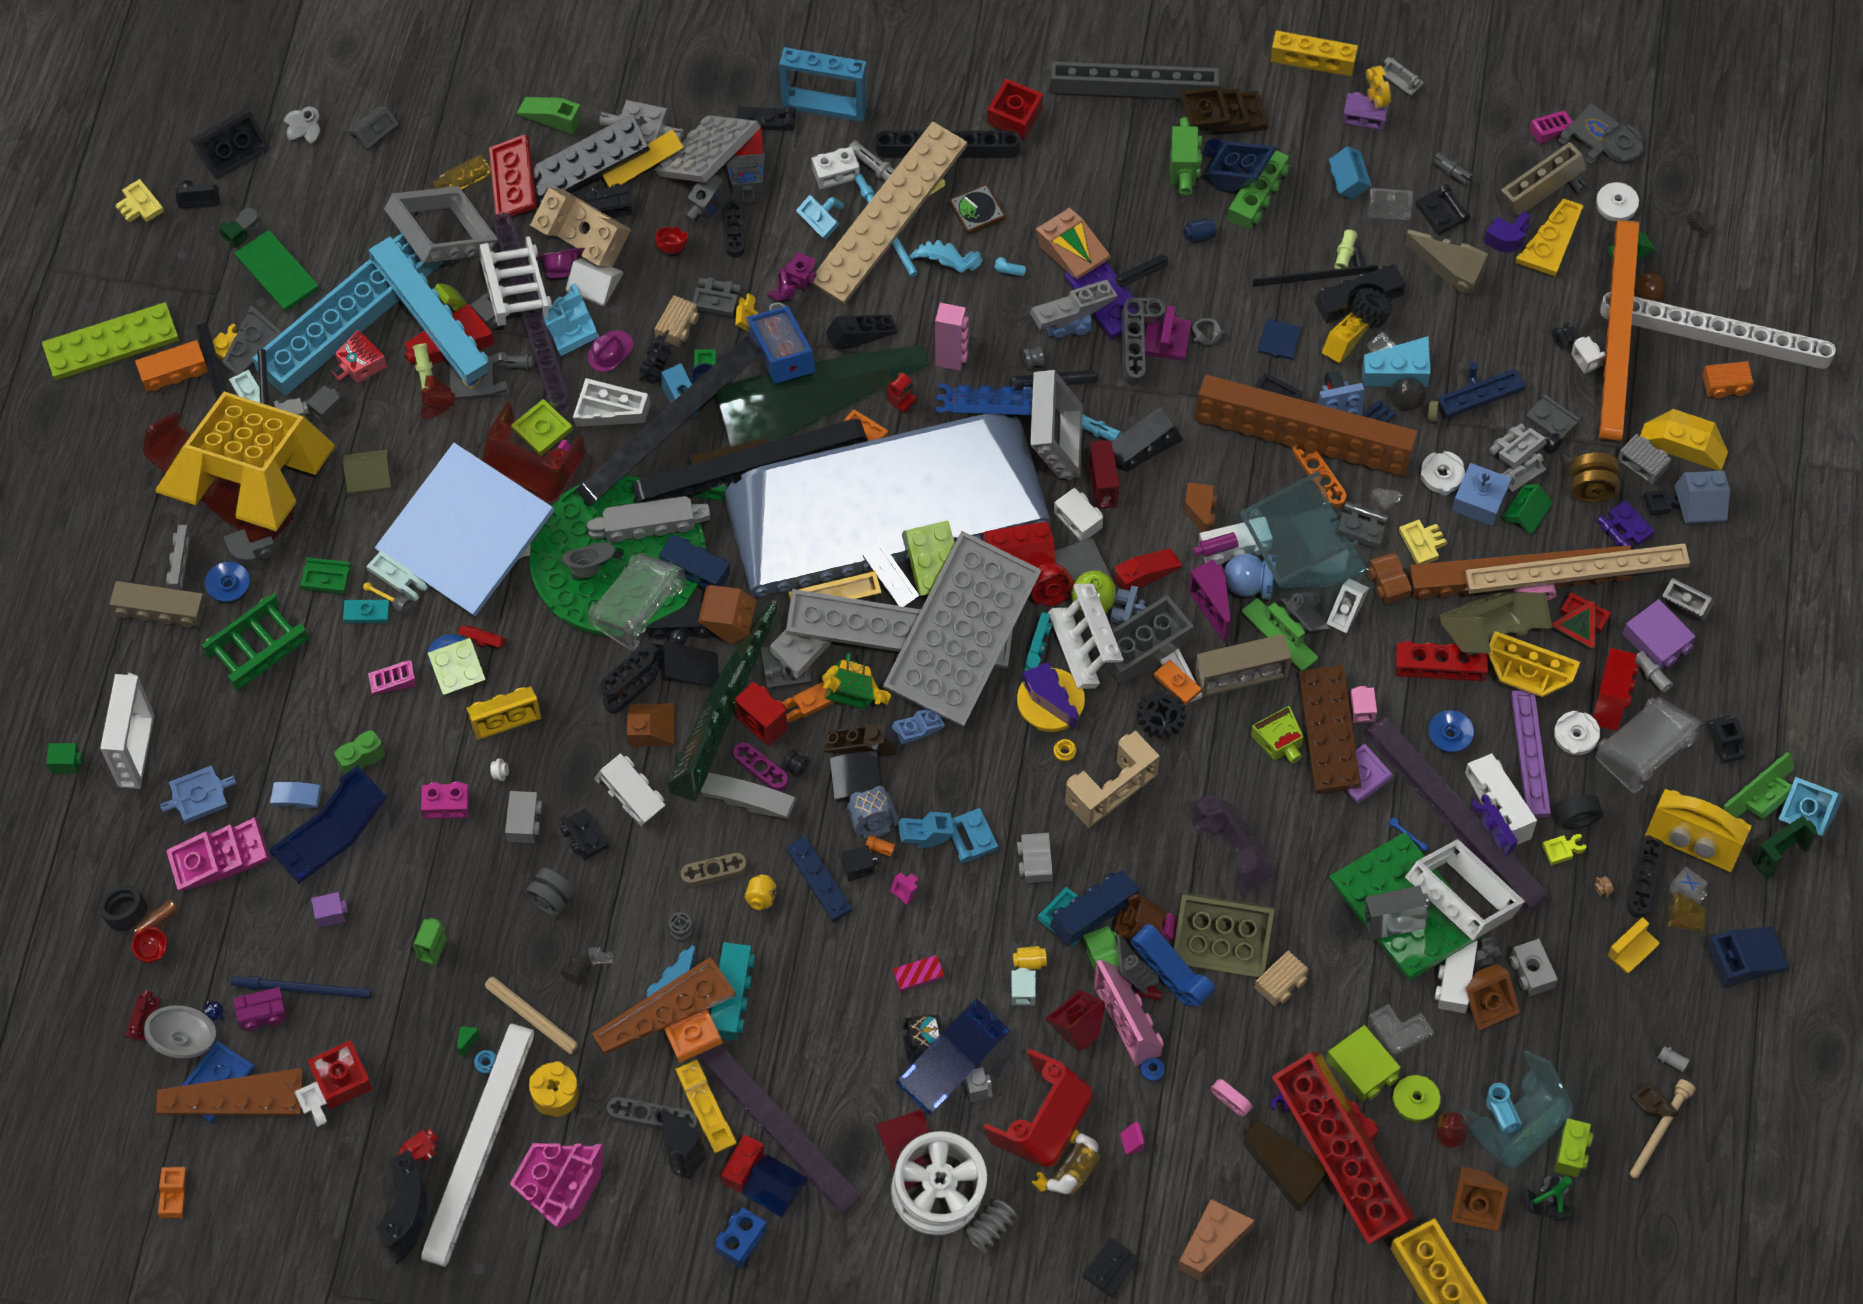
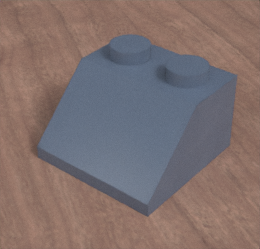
(1703, 496)

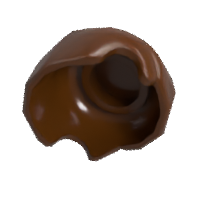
(1650, 286)

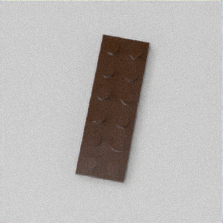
(1329, 729)

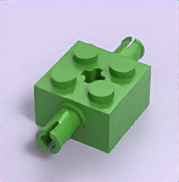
(1185, 156)

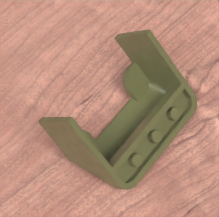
(1504, 612)

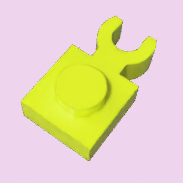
(1561, 850)

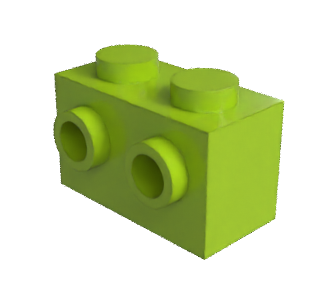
(1572, 1147)

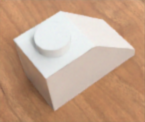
(1347, 605)

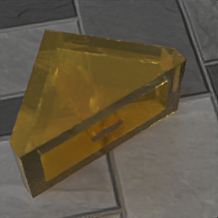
(1686, 913)

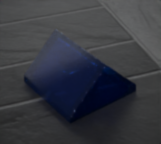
(773, 1185)

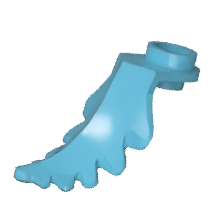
(948, 256)

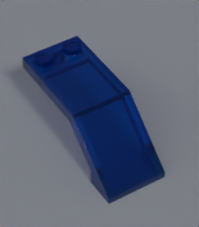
(332, 828)
(952, 1056)

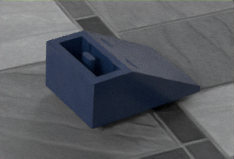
(1746, 955)

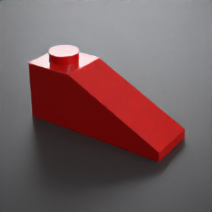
(1145, 569)

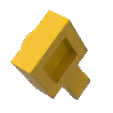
(744, 310)

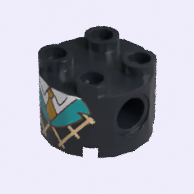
(920, 1034)

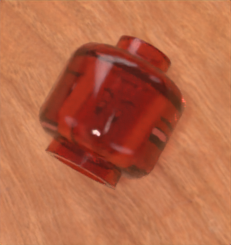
(1451, 1129)

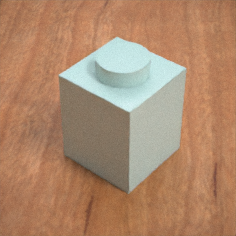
(1023, 987)

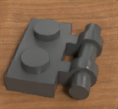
(715, 301)
(1364, 531)

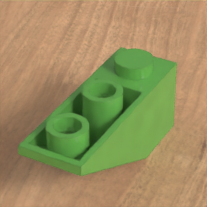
(552, 112)

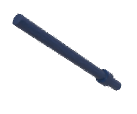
(256, 983)

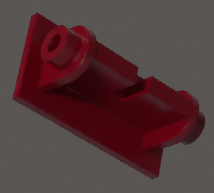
(144, 1007)

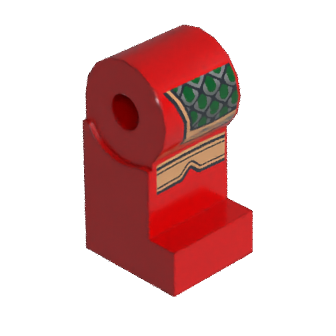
(900, 393)

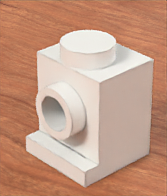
(1587, 354)

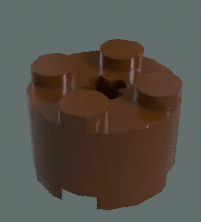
(1137, 914)

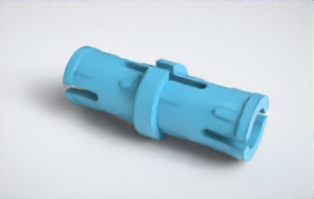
(1099, 428)

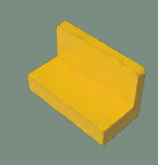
(1633, 946)

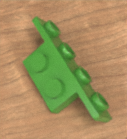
(1276, 621)
(1765, 791)

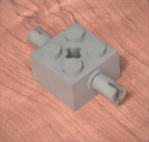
(651, 119)

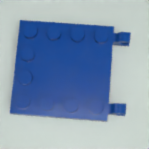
(986, 400)

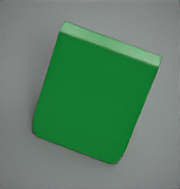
(467, 1038)

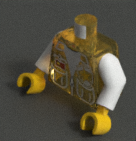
(1075, 1167)

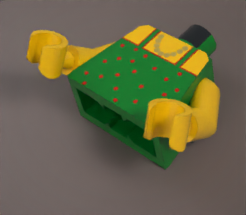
(853, 684)

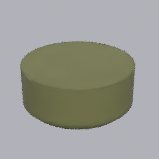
(1433, 411)

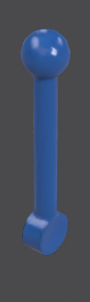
(1394, 824)

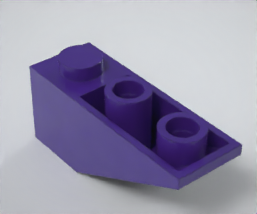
(1045, 691)

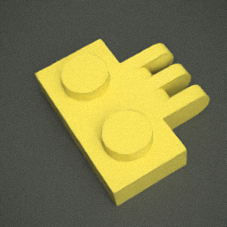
(138, 203)
(1422, 541)

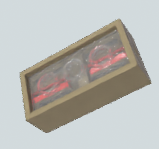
(1243, 665)

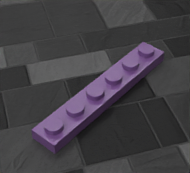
(1530, 753)

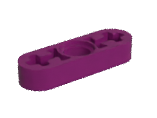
(760, 758)

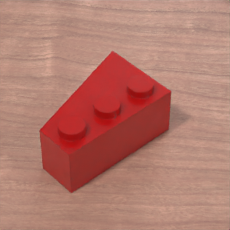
(1615, 687)

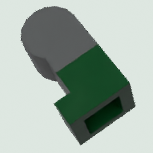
(241, 228)

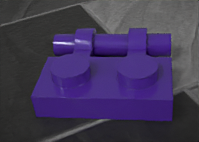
(1629, 521)

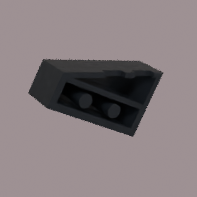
(1145, 440)

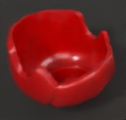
(671, 240)
(149, 945)

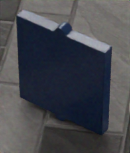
(1279, 339)

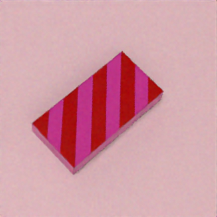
(918, 973)

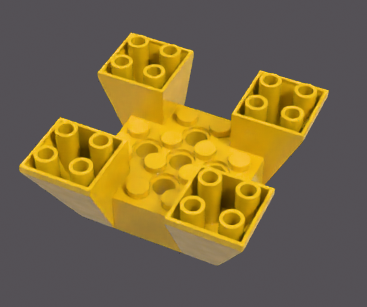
(248, 446)

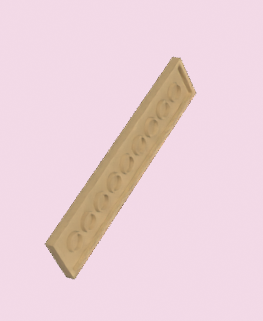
(888, 212)

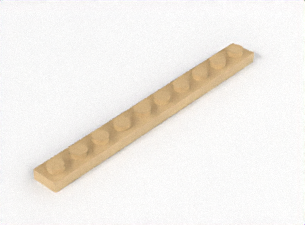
(1577, 568)

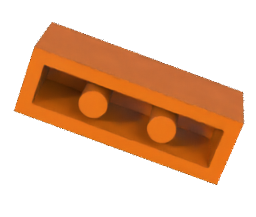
(171, 366)

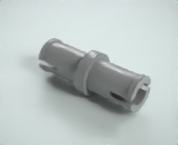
(1653, 672)

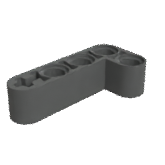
(1137, 341)

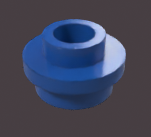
(1152, 1075)

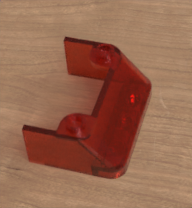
(536, 474)

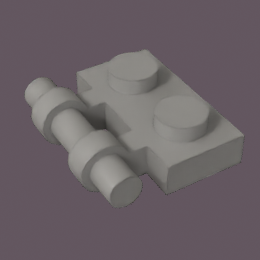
(1521, 448)

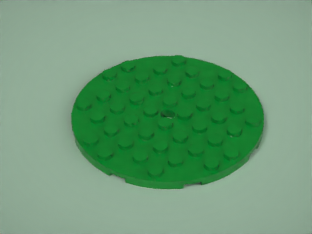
(568, 531)

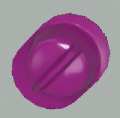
(560, 263)
(610, 350)

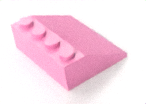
(1126, 1013)

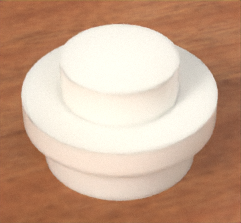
(499, 769)

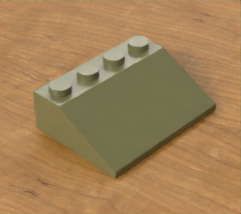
(1224, 934)

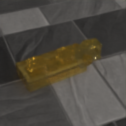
(464, 174)

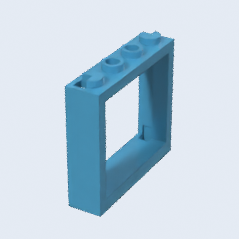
(822, 102)

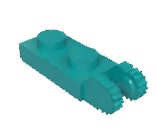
(1037, 646)

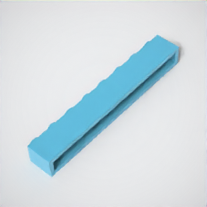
(428, 310)

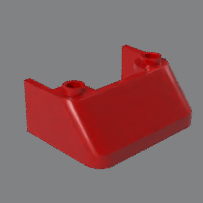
(1055, 1121)

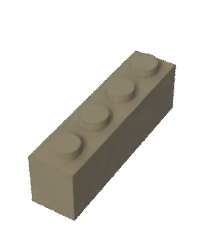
(1543, 179)
(157, 604)

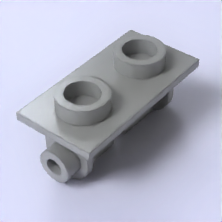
(1401, 77)
(1525, 472)

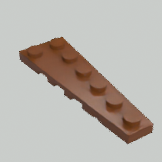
(680, 999)
(242, 1096)

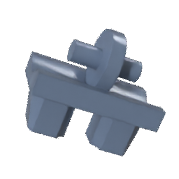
(1127, 598)

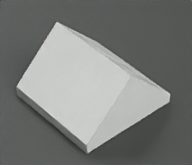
(593, 281)

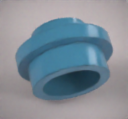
(482, 1056)

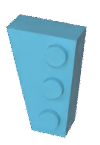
(1397, 362)

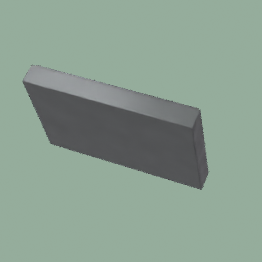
(1080, 559)

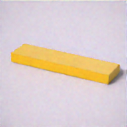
(659, 150)

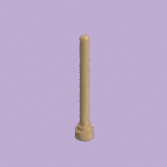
(1682, 1092)

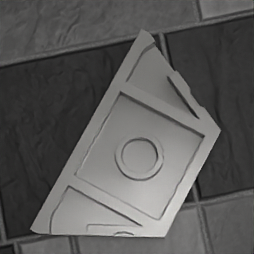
(797, 651)

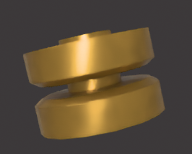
(1594, 477)

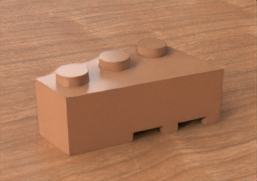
(1213, 1238)

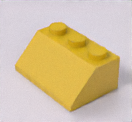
(504, 712)

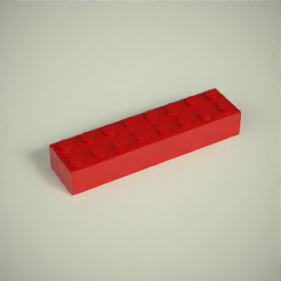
(1343, 1147)

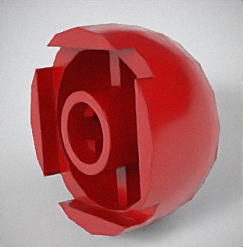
(1052, 584)

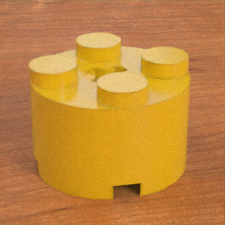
(543, 1082)

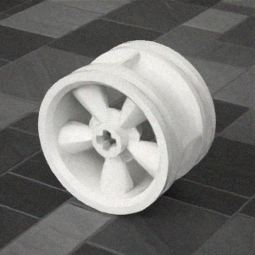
(917, 1212)

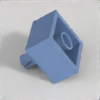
(1481, 494)

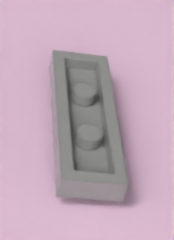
(179, 558)

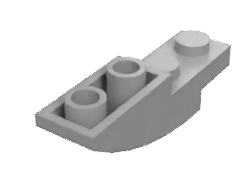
(1076, 306)

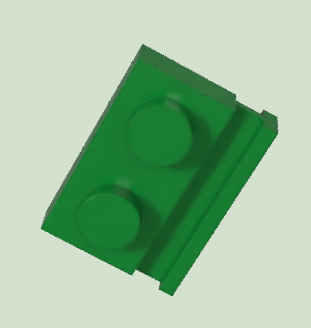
(325, 575)

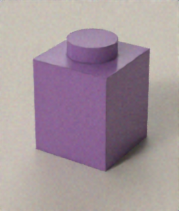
(329, 909)

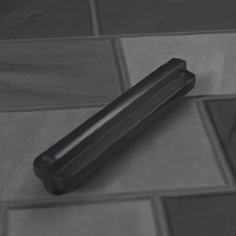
(1141, 270)

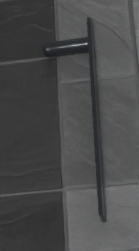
(1324, 274)

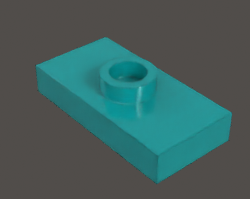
(366, 611)

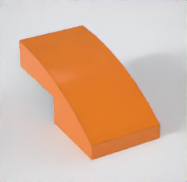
(172, 1192)

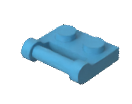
(977, 834)

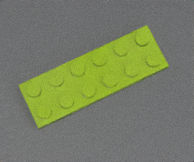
(110, 341)

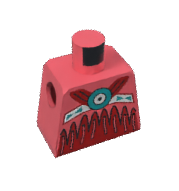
(358, 359)

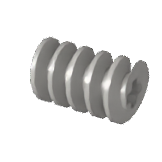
(990, 1224)

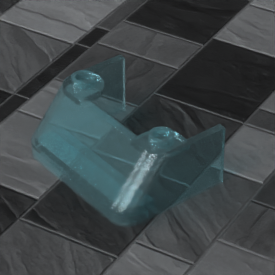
(1540, 1112)

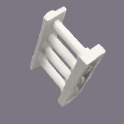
(498, 292)
(1071, 640)

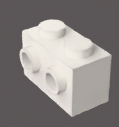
(835, 167)

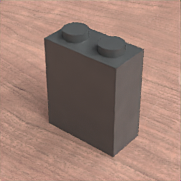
(1396, 912)

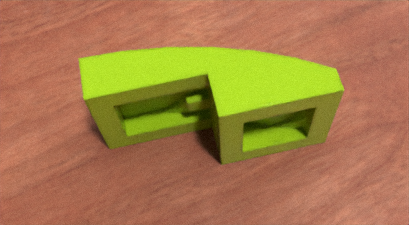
(450, 296)

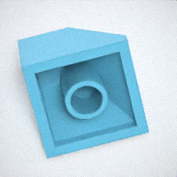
(1813, 803)

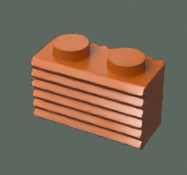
(1727, 379)

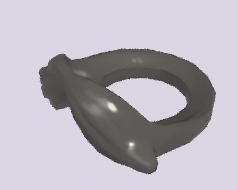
(1201, 338)

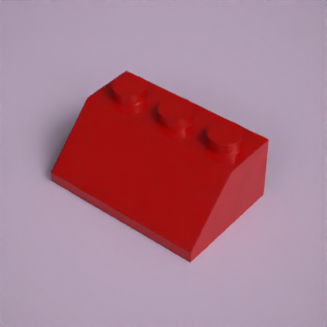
(1027, 542)

